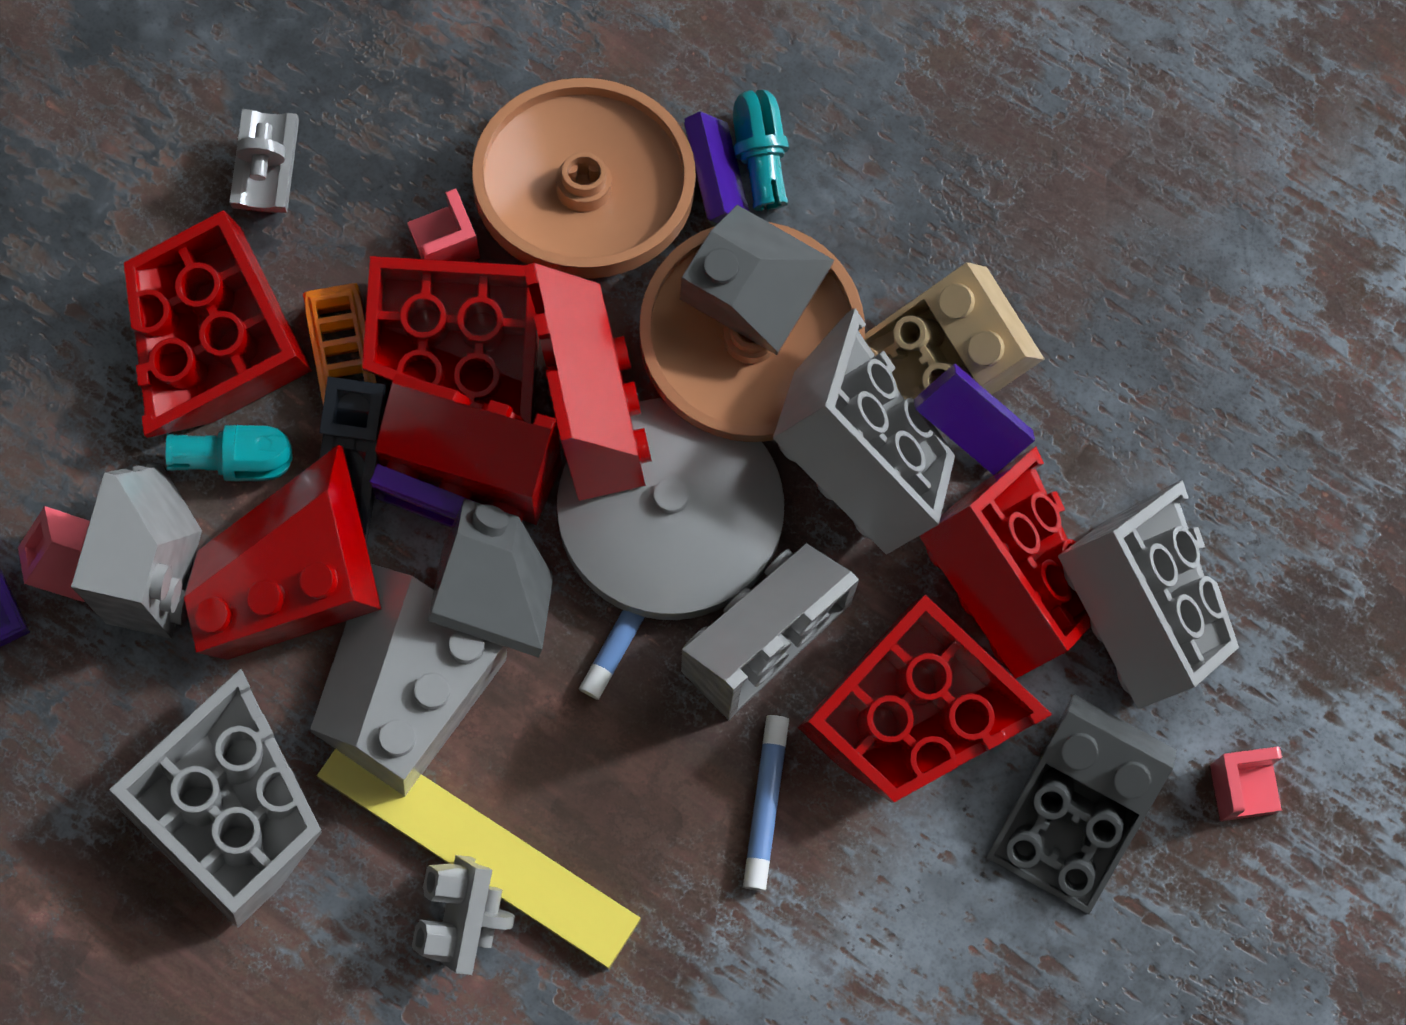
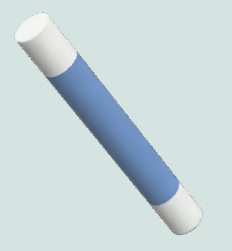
(611, 654)
(766, 803)

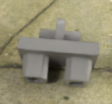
(264, 161)
(469, 914)

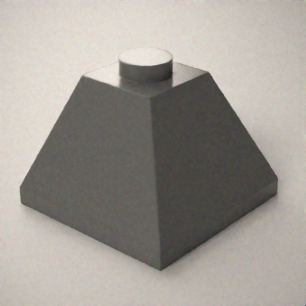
(754, 278)
(492, 580)

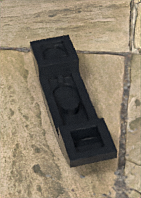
(353, 420)

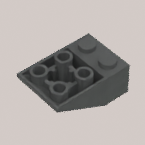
(1082, 804)

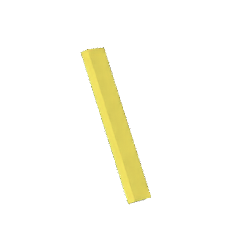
(525, 875)

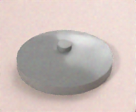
(686, 536)

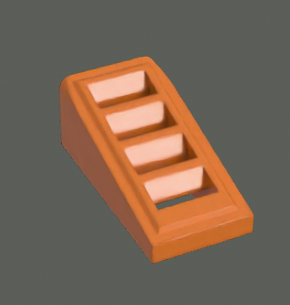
(329, 301)

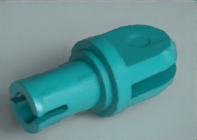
(761, 146)
(236, 453)

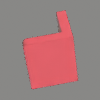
(445, 233)
(53, 551)
(1246, 783)

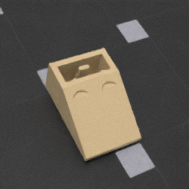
(960, 323)

